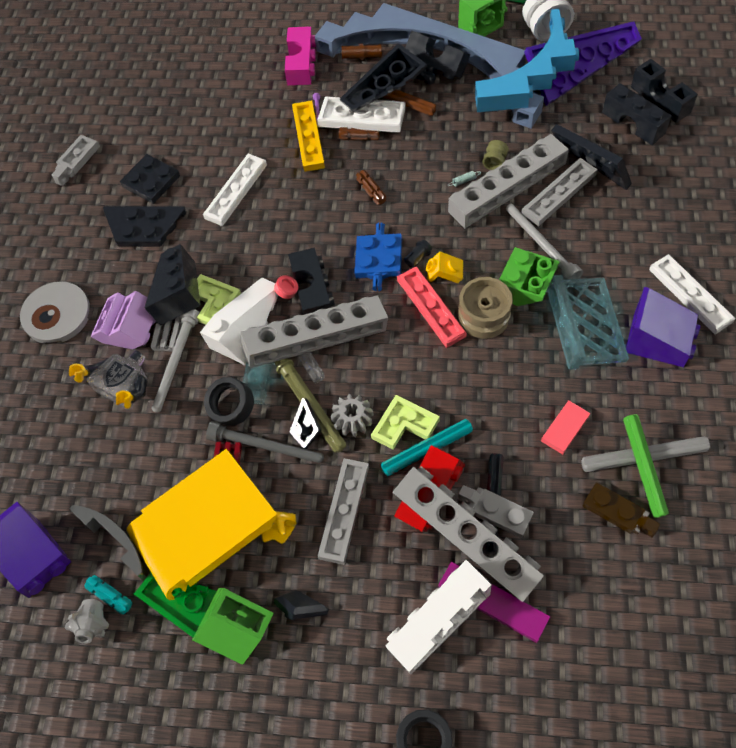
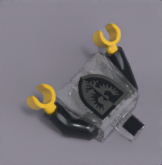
(115, 378)

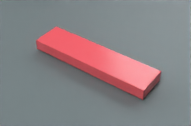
(431, 307)

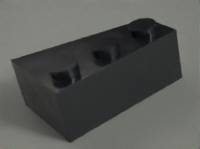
(173, 286)

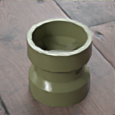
(495, 155)

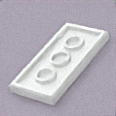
(376, 116)

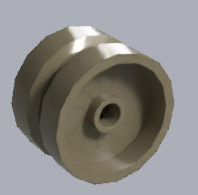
(485, 307)

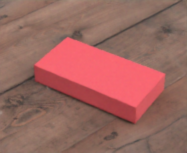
(565, 427)

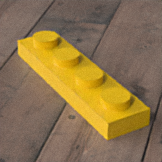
(308, 136)

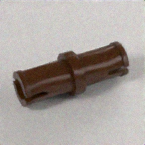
(361, 51)

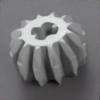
(348, 423)

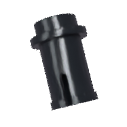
(421, 250)

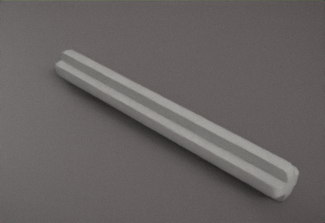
(657, 452)

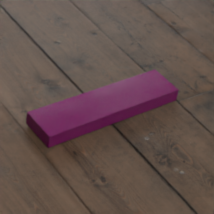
(509, 610)

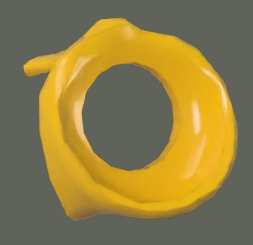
(280, 528)

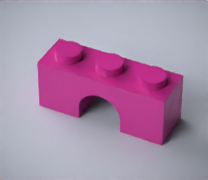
(299, 63)

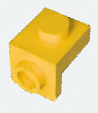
(446, 267)

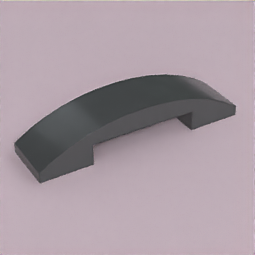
(95, 520)

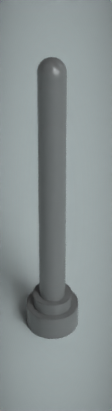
(217, 432)

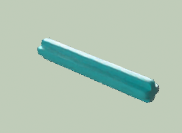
(419, 450)

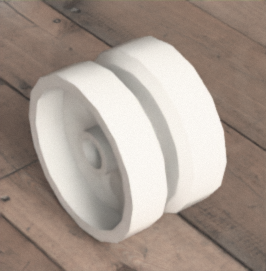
(537, 16)

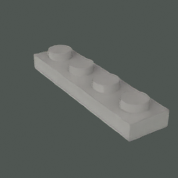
(559, 192)
(343, 511)

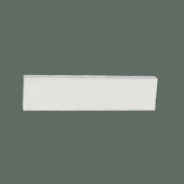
(235, 189)
(692, 294)

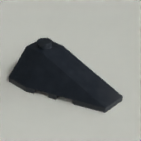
(389, 74)

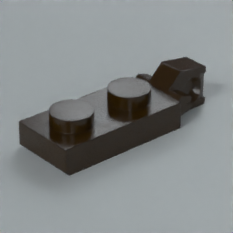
(620, 511)

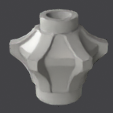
(87, 621)

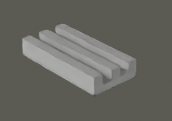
(158, 333)

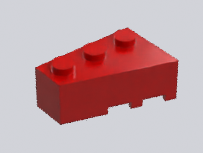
(445, 470)

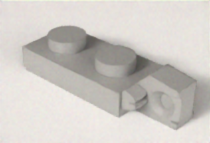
(74, 159)
(497, 510)

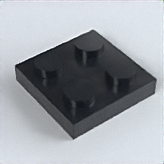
(150, 178)

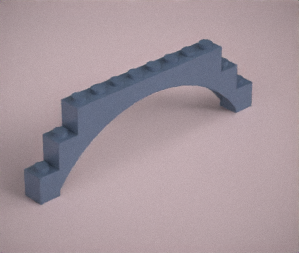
(394, 26)

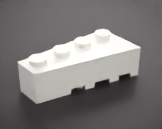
(438, 617)

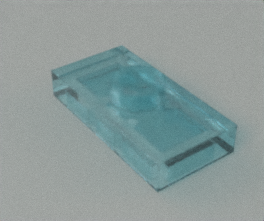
(257, 380)

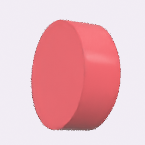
(286, 287)

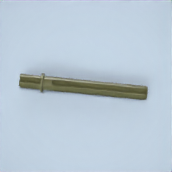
(301, 391)

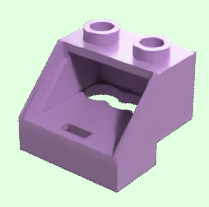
(124, 321)

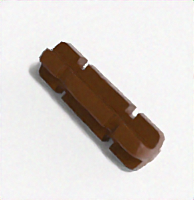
(357, 134)
(371, 187)

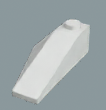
(243, 312)

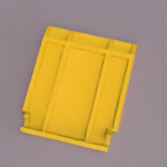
(200, 523)

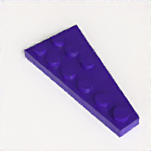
(595, 52)

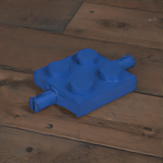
(378, 256)

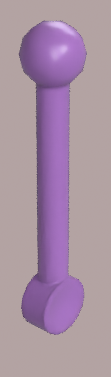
(316, 96)

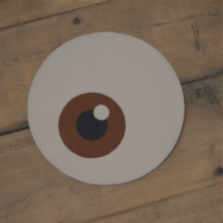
(55, 312)

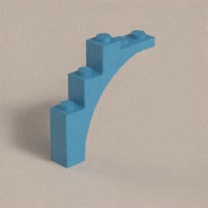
(516, 88)

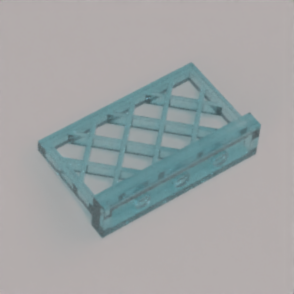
(568, 328)

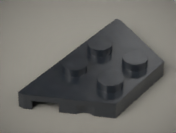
(142, 224)

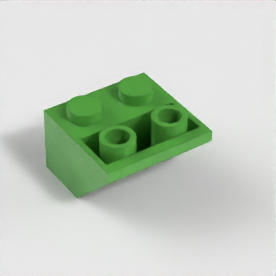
(528, 276)
(232, 626)

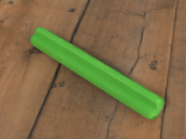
(645, 466)

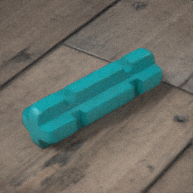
(108, 594)

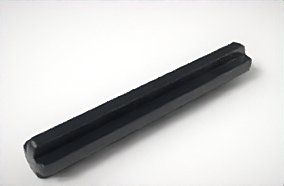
(494, 485)

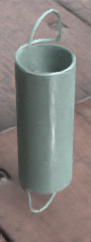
(464, 178)

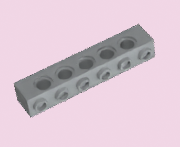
(507, 180)
(306, 340)
(518, 583)

